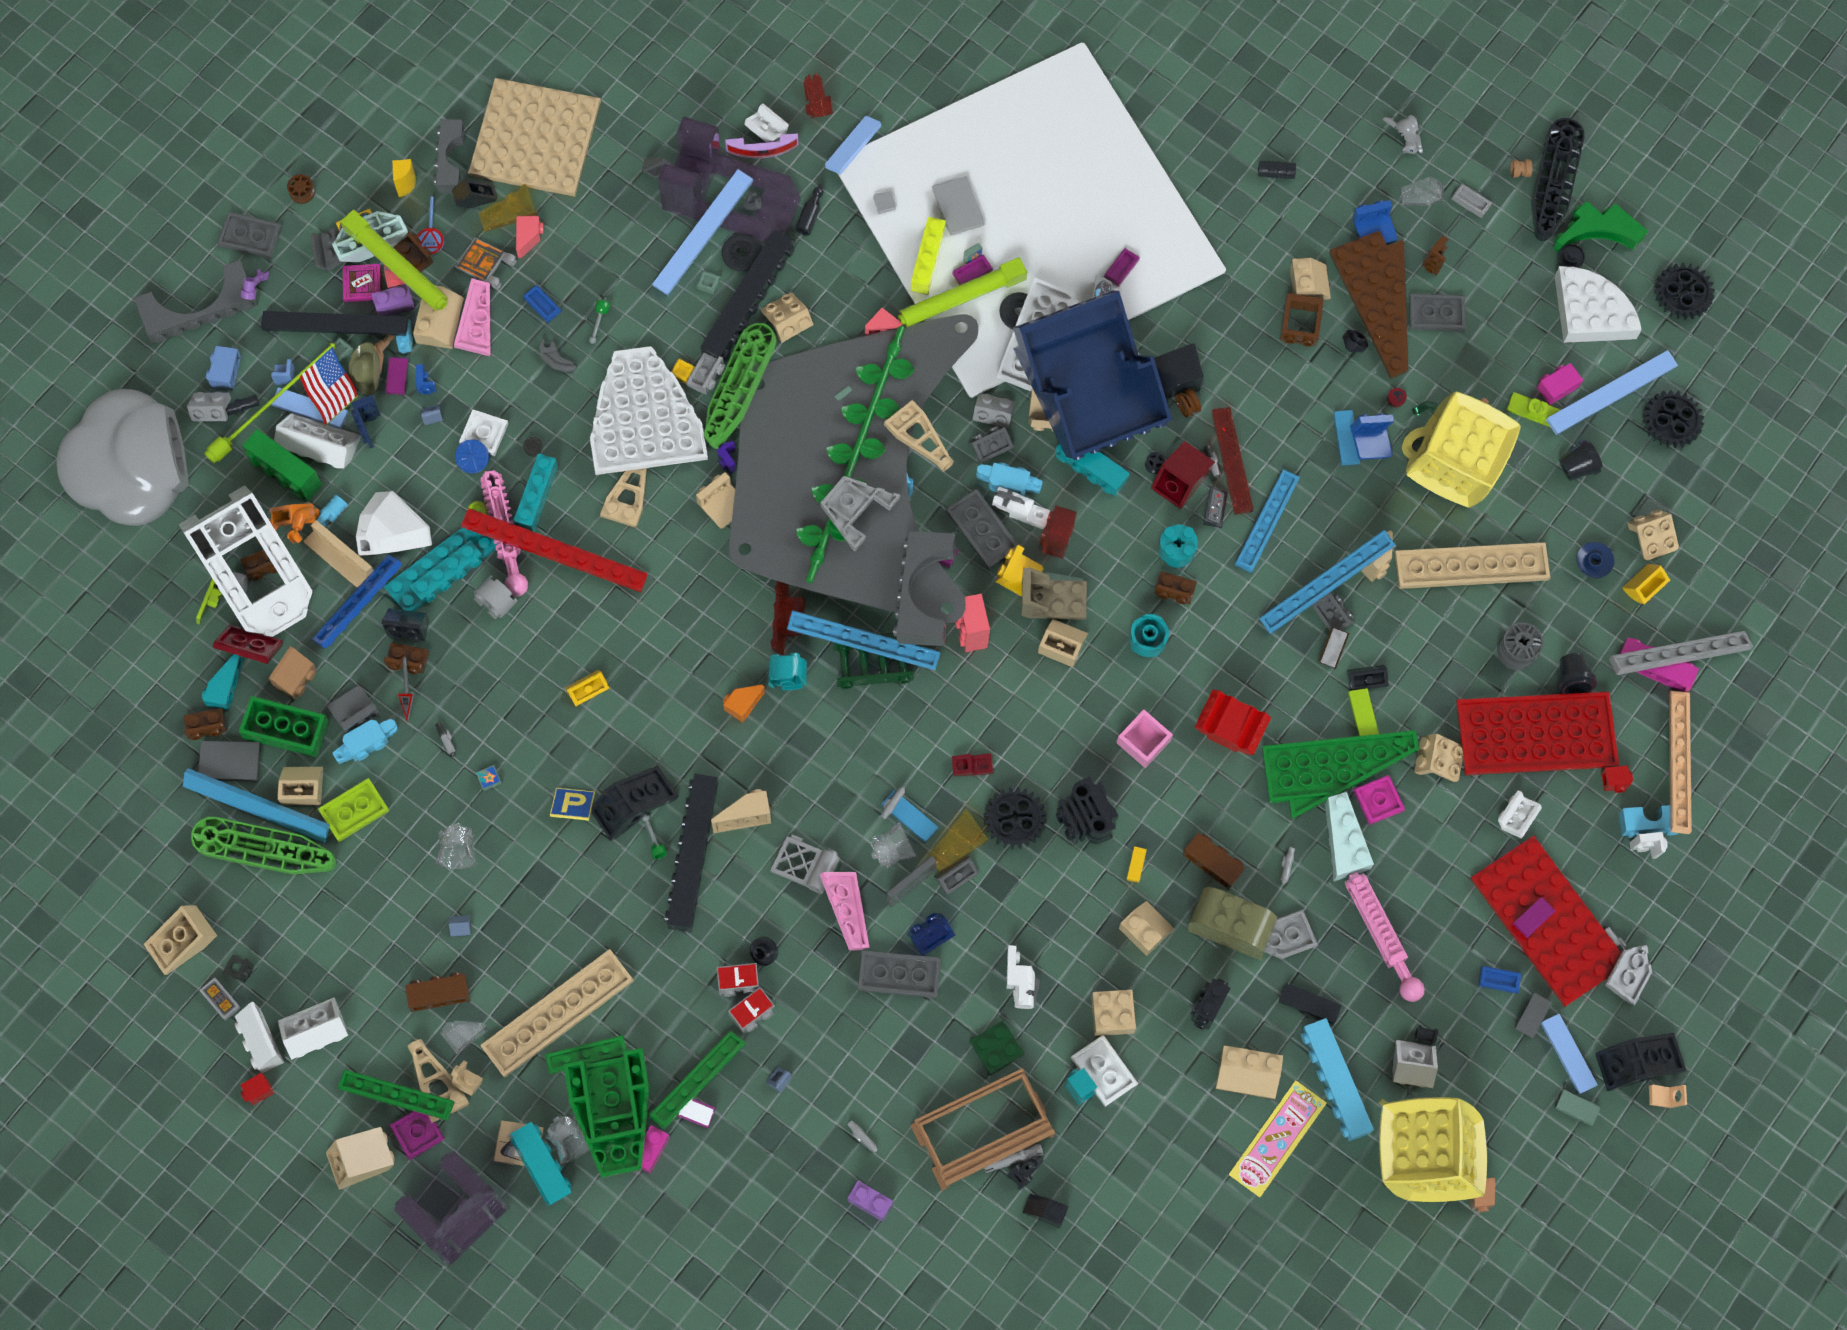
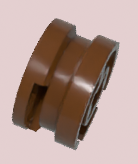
(301, 189)
(1188, 403)

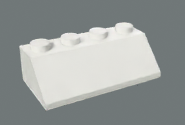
(316, 440)

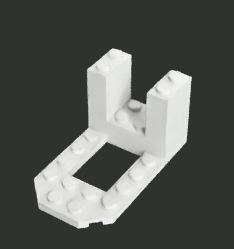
(226, 530)

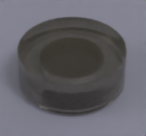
(532, 446)

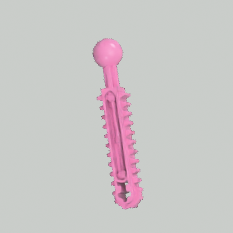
(498, 509)
(1383, 934)

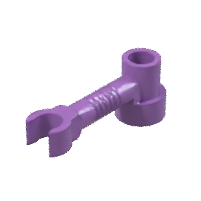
(248, 291)

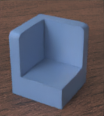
(283, 373)

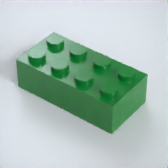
(281, 465)
(284, 726)

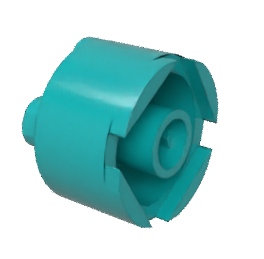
(1181, 536)
(1153, 645)
(787, 671)

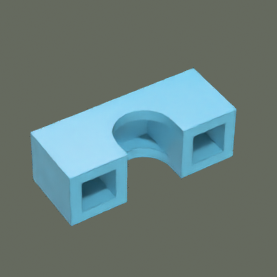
(1634, 822)

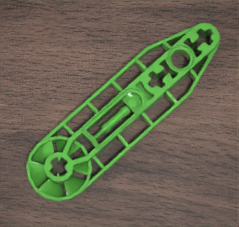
(738, 383)
(273, 850)

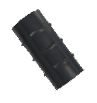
(1276, 169)

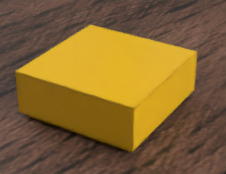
(682, 370)

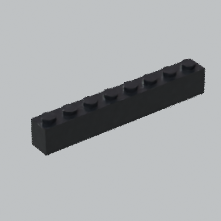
(748, 295)
(692, 853)

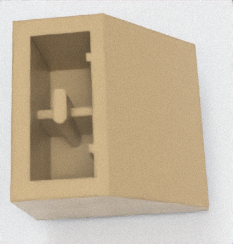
(1062, 643)
(300, 786)

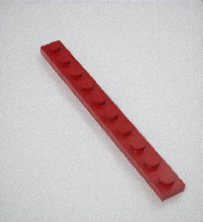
(554, 550)

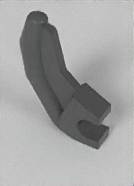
(553, 359)

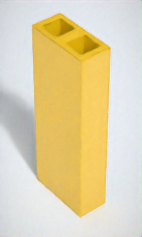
(1136, 864)

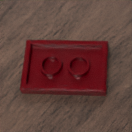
(248, 644)

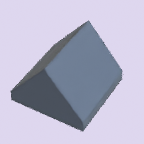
(431, 414)
(460, 925)
(779, 1079)

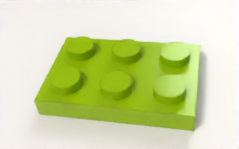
(353, 810)

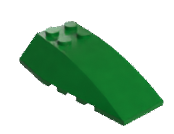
(611, 1109)

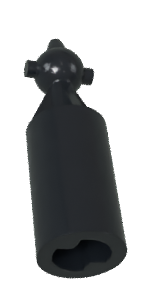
(809, 213)

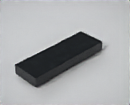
(1310, 1003)

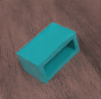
(1080, 1085)

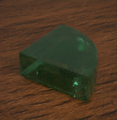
(1425, 406)

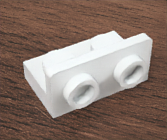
(1654, 841)

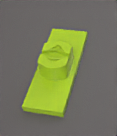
(1531, 408)
(211, 599)

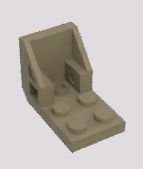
(1052, 598)

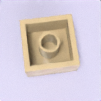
(1113, 1012)

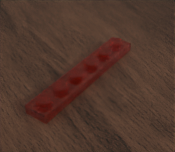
(1232, 461)

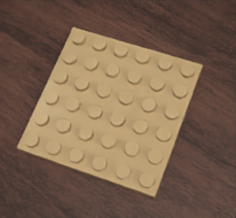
(534, 137)

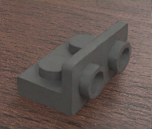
(323, 251)
(991, 444)
(1333, 612)

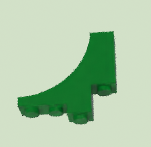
(1611, 225)

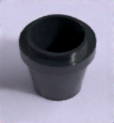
(1581, 461)
(1575, 675)

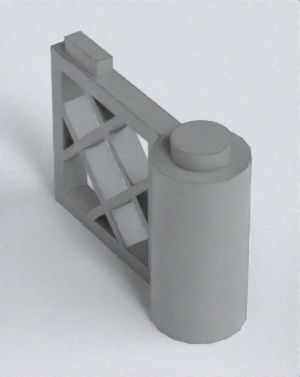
(823, 862)

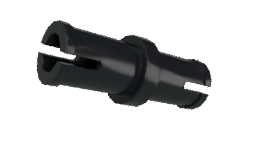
(241, 405)

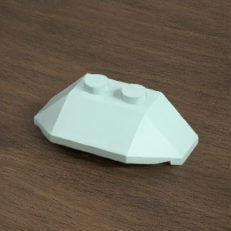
(388, 226)

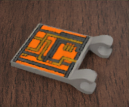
(482, 260)

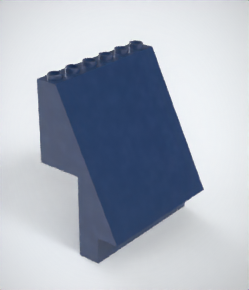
(1091, 375)

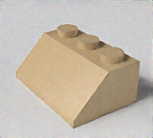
(439, 326)
(1249, 1072)

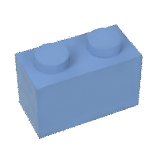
(223, 367)

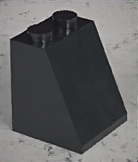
(1180, 370)

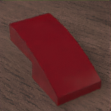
(972, 765)

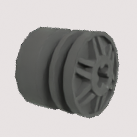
(1515, 654)

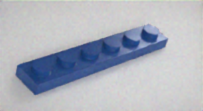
(357, 601)

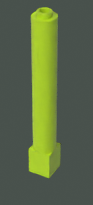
(362, 233)
(1007, 275)

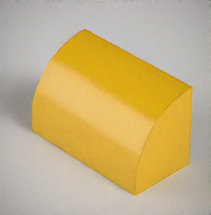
(403, 176)
(1646, 583)

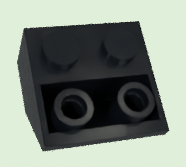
(405, 624)

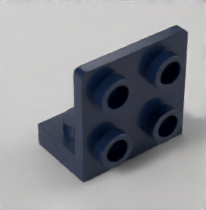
(364, 410)

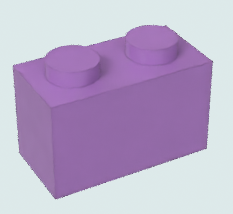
(393, 301)
(870, 1201)

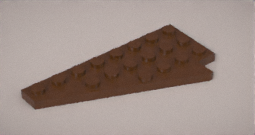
(1377, 287)

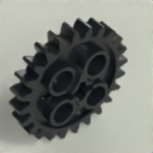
(1672, 280)
(1679, 406)
(1011, 801)

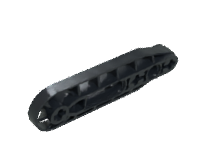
(1559, 136)

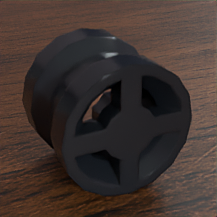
(1155, 458)

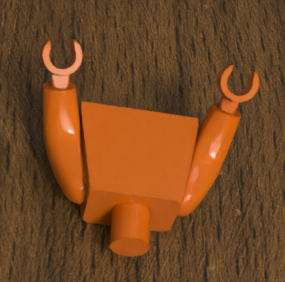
(295, 516)

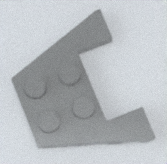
(848, 502)

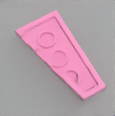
(474, 325)
(846, 902)

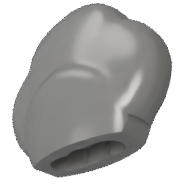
(124, 458)

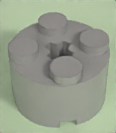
(495, 597)

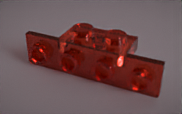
(782, 612)

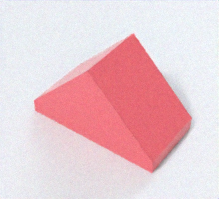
(881, 322)

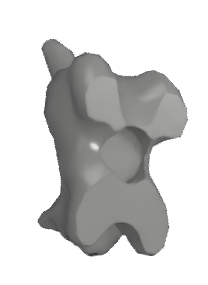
(1408, 131)

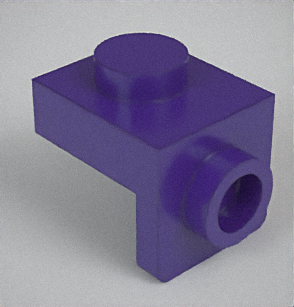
(726, 461)

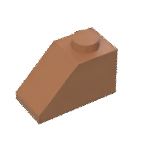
(1483, 1203)

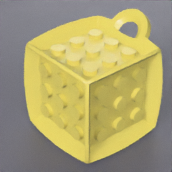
(1461, 449)
(1432, 1149)

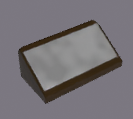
(1333, 647)

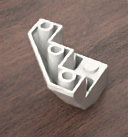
(390, 526)

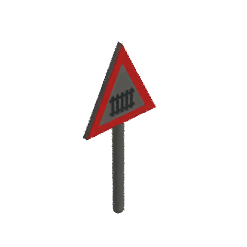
(405, 698)

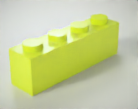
(928, 255)

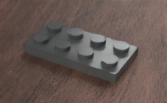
(981, 528)
(899, 974)

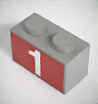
(737, 979)
(752, 1010)

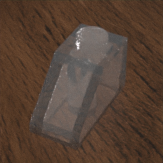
(1423, 192)
(462, 1034)

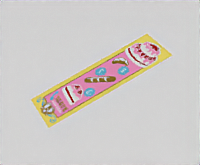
(1277, 1138)

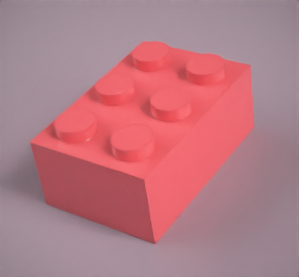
(973, 625)

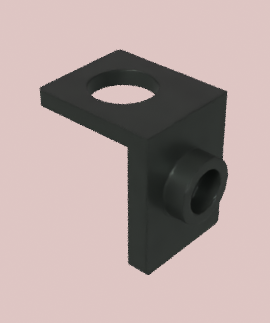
(244, 971)

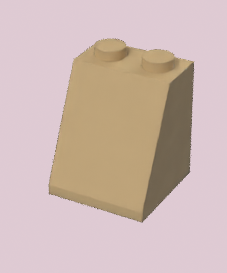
(359, 1157)

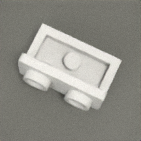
(767, 124)
(1518, 815)

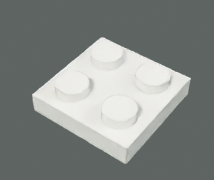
(485, 429)

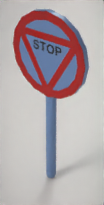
(431, 237)

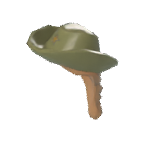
(366, 365)

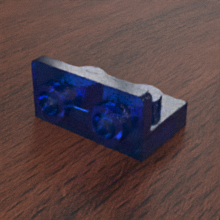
(930, 933)

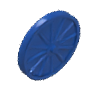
(472, 456)

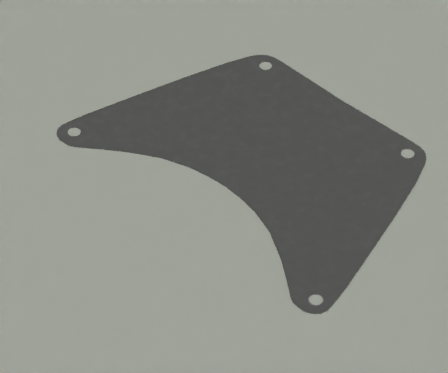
(786, 455)

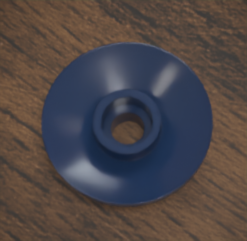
(1599, 553)

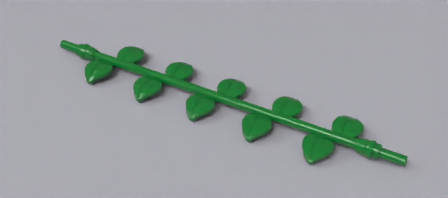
(869, 448)

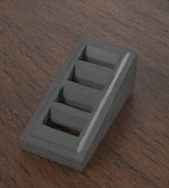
(654, 166)

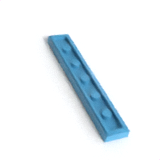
(1267, 521)

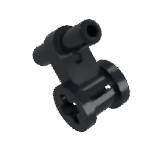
(1022, 1173)

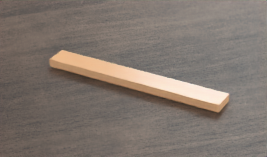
(1680, 762)

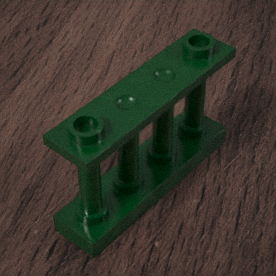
(848, 682)

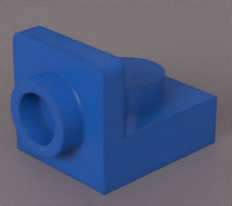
(422, 381)

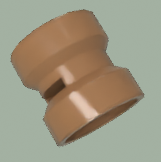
(1521, 168)

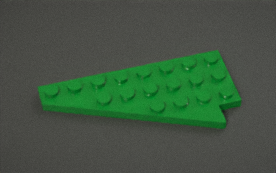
(1320, 769)

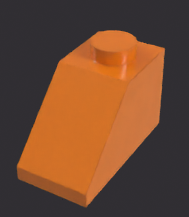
(743, 701)

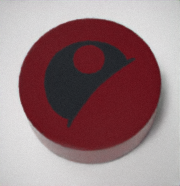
(1396, 397)

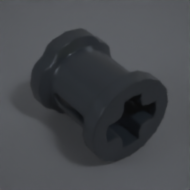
(1426, 1035)

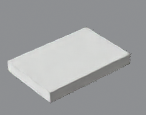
(1105, 1070)

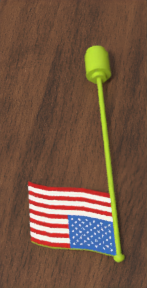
(324, 384)

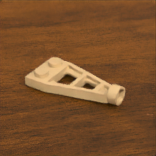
(908, 417)
(623, 512)
(425, 1057)

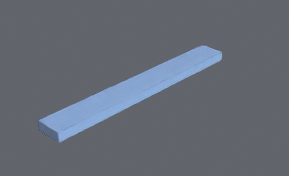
(702, 232)
(1611, 392)

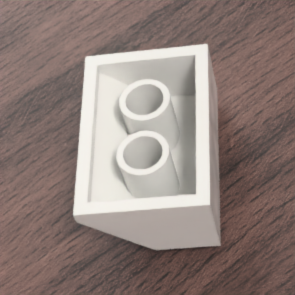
(312, 1028)
(258, 1038)

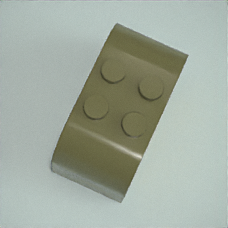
(1233, 922)

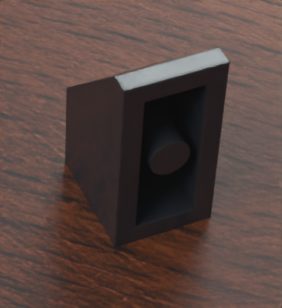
(473, 193)
(1046, 1210)

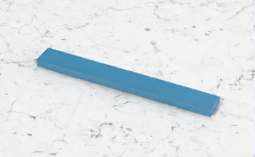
(1327, 582)
(863, 640)
(256, 805)

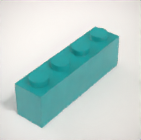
(1098, 470)
(536, 492)
(540, 1164)

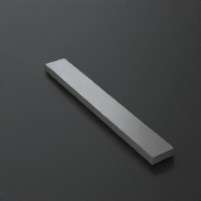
(1680, 652)

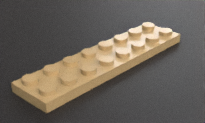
(1472, 565)
(557, 1013)

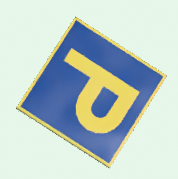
(572, 804)

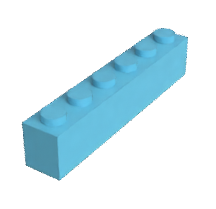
(1337, 1080)

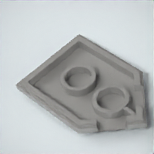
(1291, 936)
(1630, 974)

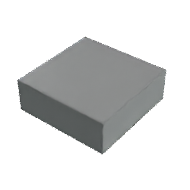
(884, 202)

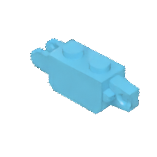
(1010, 478)
(365, 740)

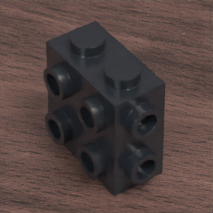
(1208, 1008)

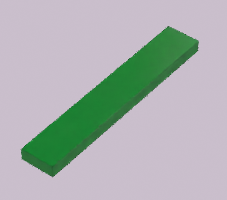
(697, 1079)
(396, 1095)

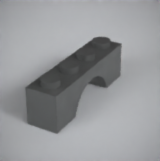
(450, 136)

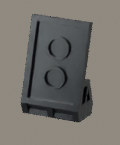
(630, 799)
(1640, 1060)

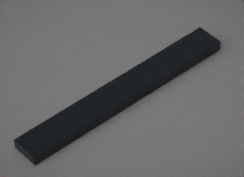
(334, 323)

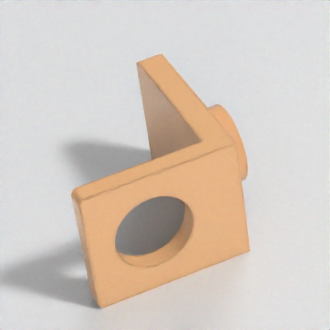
(1665, 1096)

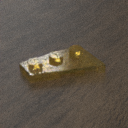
(506, 211)
(959, 841)

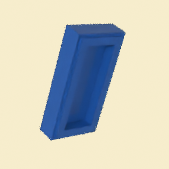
(542, 303)
(1499, 979)

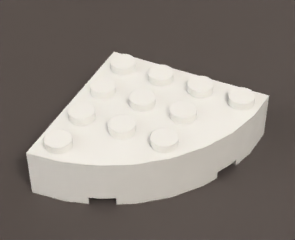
(1593, 308)

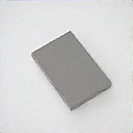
(958, 205)

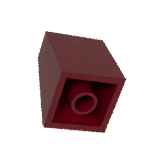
(1182, 474)

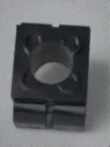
(1087, 812)

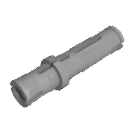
(1020, 1156)

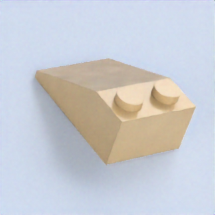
(746, 812)
(180, 938)

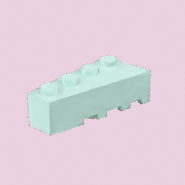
(1346, 839)

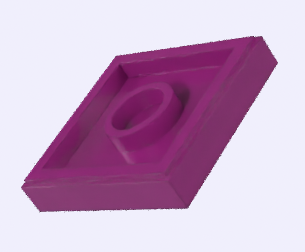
(416, 1133)

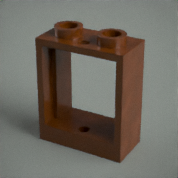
(1304, 303)

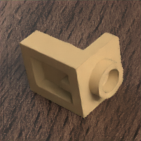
(465, 1080)

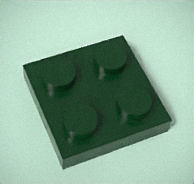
(996, 1047)

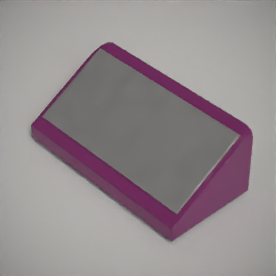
(698, 1113)

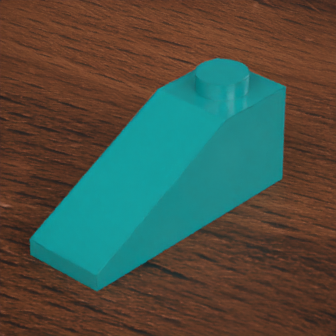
(223, 684)

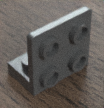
(353, 709)

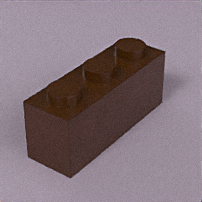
(1214, 860)
(437, 992)

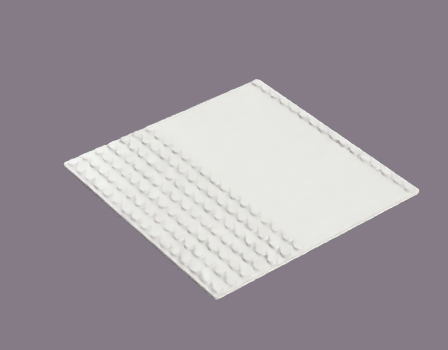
(1056, 185)

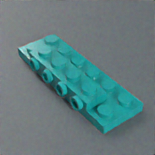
(439, 569)

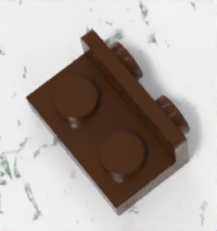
(414, 252)
(1435, 258)
(257, 565)
(1175, 588)
(415, 658)
(204, 724)

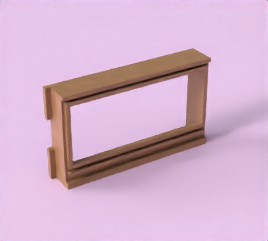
(993, 1151)

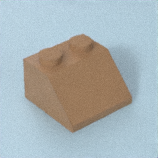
(292, 674)

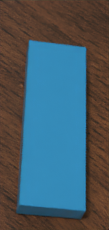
(1345, 441)
(913, 819)

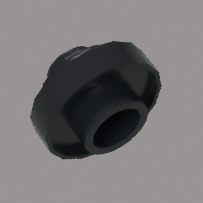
(1571, 256)
(1355, 341)
(763, 951)

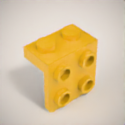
(1012, 570)

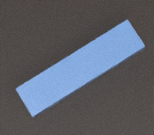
(853, 145)
(304, 407)
(1569, 1054)

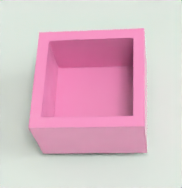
(1144, 738)

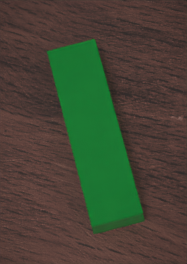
(589, 1053)

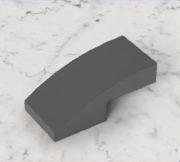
(1533, 1015)

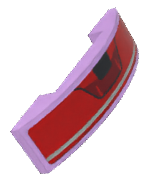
(762, 150)

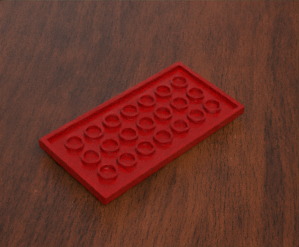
(1537, 733)
(1571, 944)

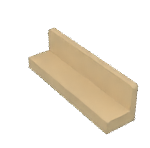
(338, 555)

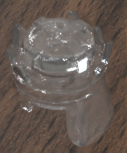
(892, 846)
(456, 847)
(567, 1138)

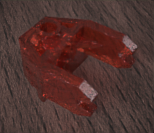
(817, 103)

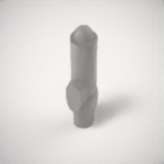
(891, 803)
(1287, 864)
(860, 1135)

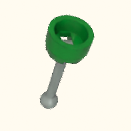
(602, 307)
(658, 850)

